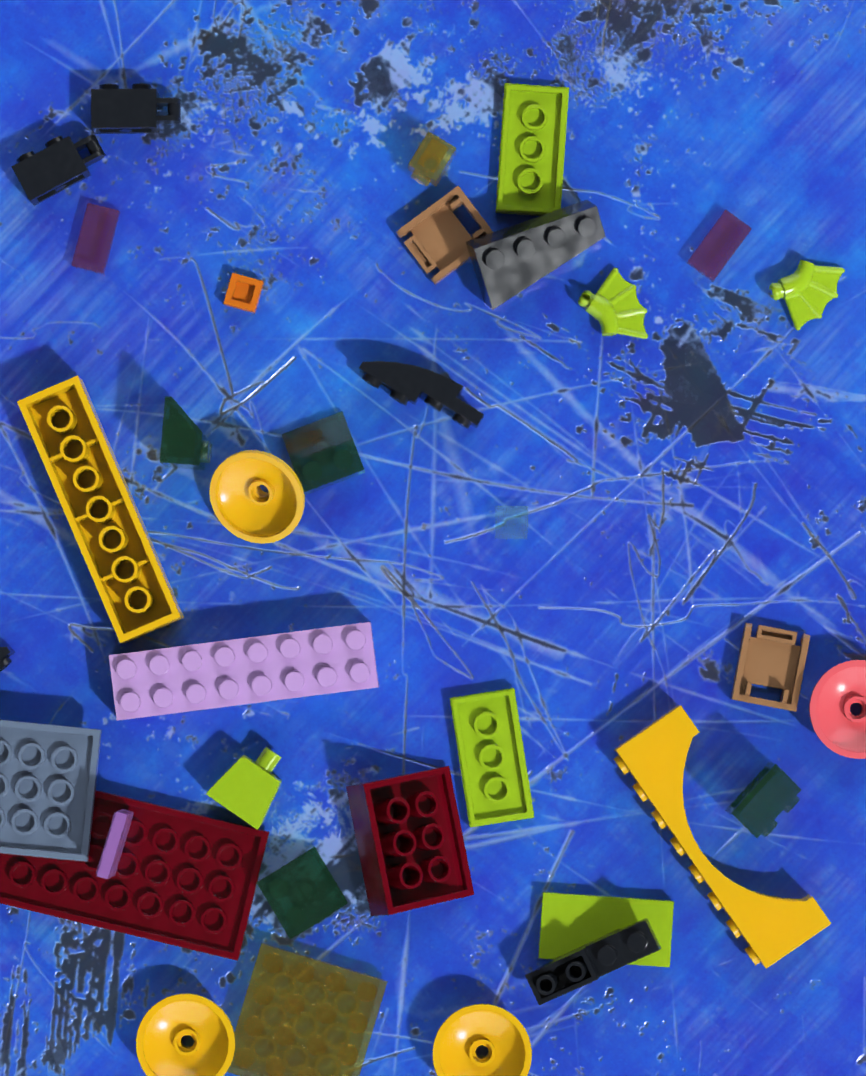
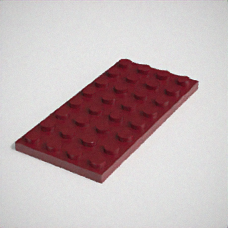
(176, 881)

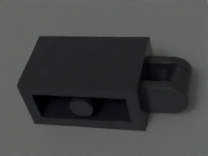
(130, 110)
(56, 167)

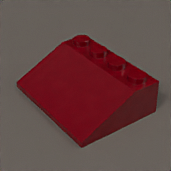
(409, 841)

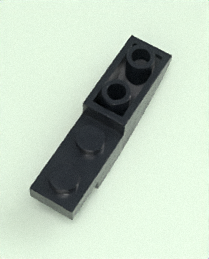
(411, 382)
(592, 961)

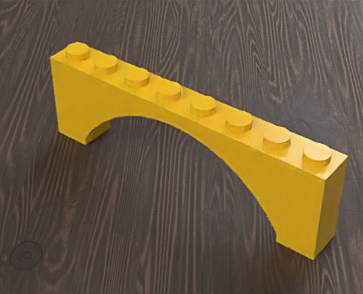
(766, 922)

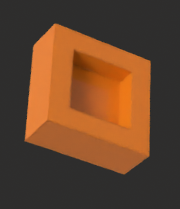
(243, 293)

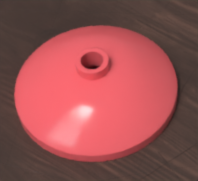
(831, 709)

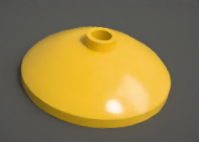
(248, 509)
(487, 1026)
(161, 1034)

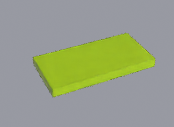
(532, 149)
(492, 757)
(578, 919)

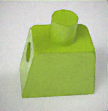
(249, 787)

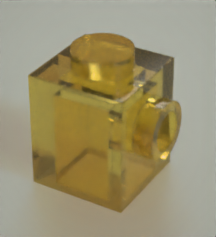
(431, 160)

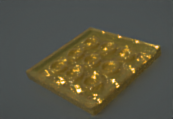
(304, 1017)

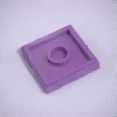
(114, 843)

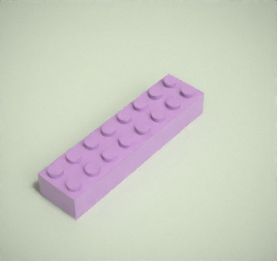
(243, 671)

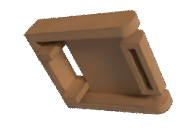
(440, 236)
(773, 662)

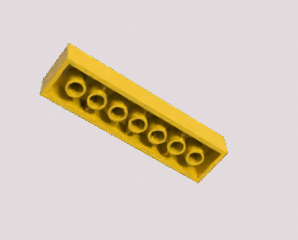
(100, 509)

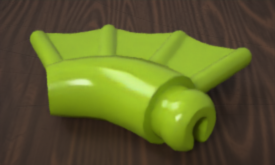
(807, 291)
(616, 307)

